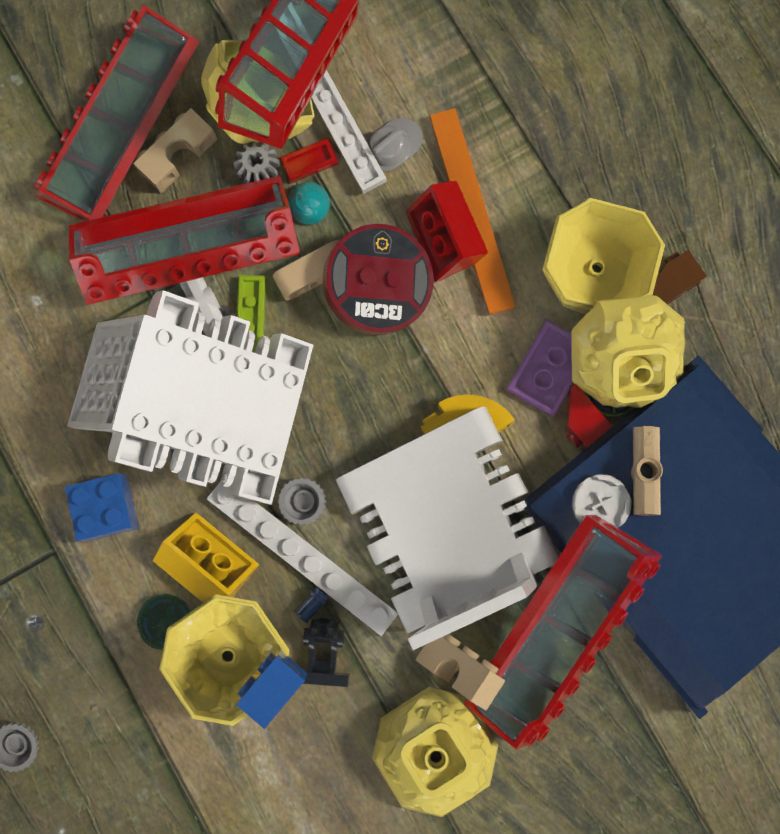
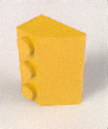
(204, 560)

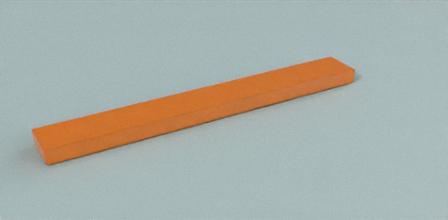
(460, 168)

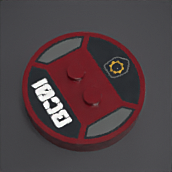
(378, 279)

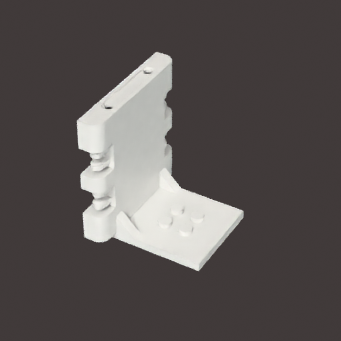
(199, 394)
(449, 527)

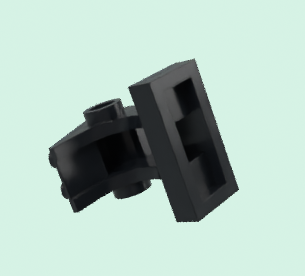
(324, 671)

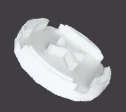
(602, 497)

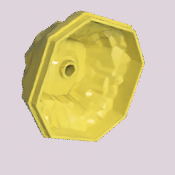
(628, 351)
(195, 661)
(429, 724)

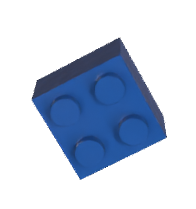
(101, 508)
(272, 689)

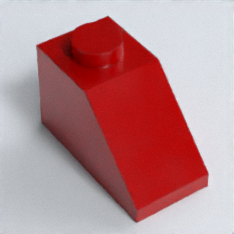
(583, 419)

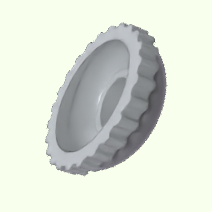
(302, 501)
(17, 746)

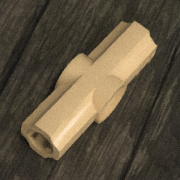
(646, 451)

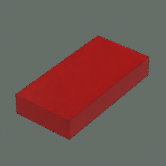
(309, 160)

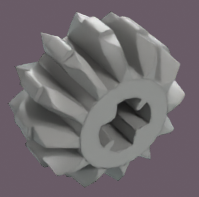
(255, 155)

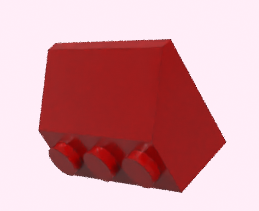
(446, 229)

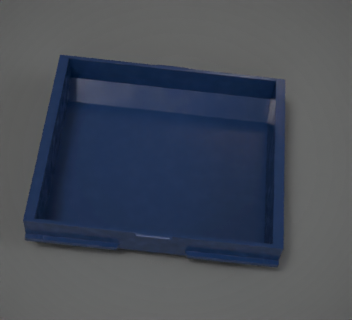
(718, 581)

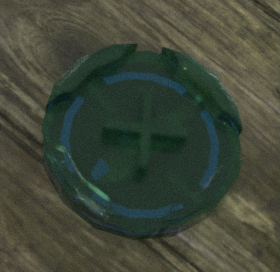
(157, 616)

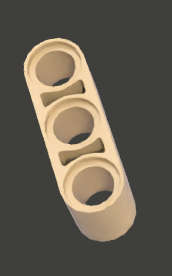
(303, 273)

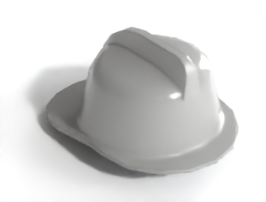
(395, 143)

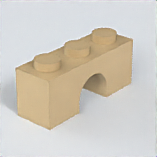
(187, 133)
(475, 679)

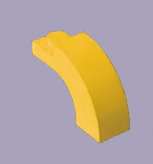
(462, 404)

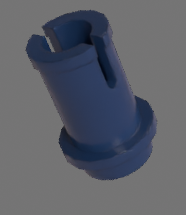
(311, 604)

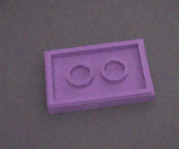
(545, 371)

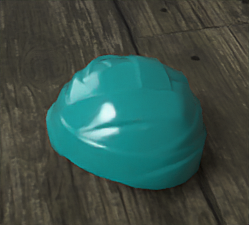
(308, 203)

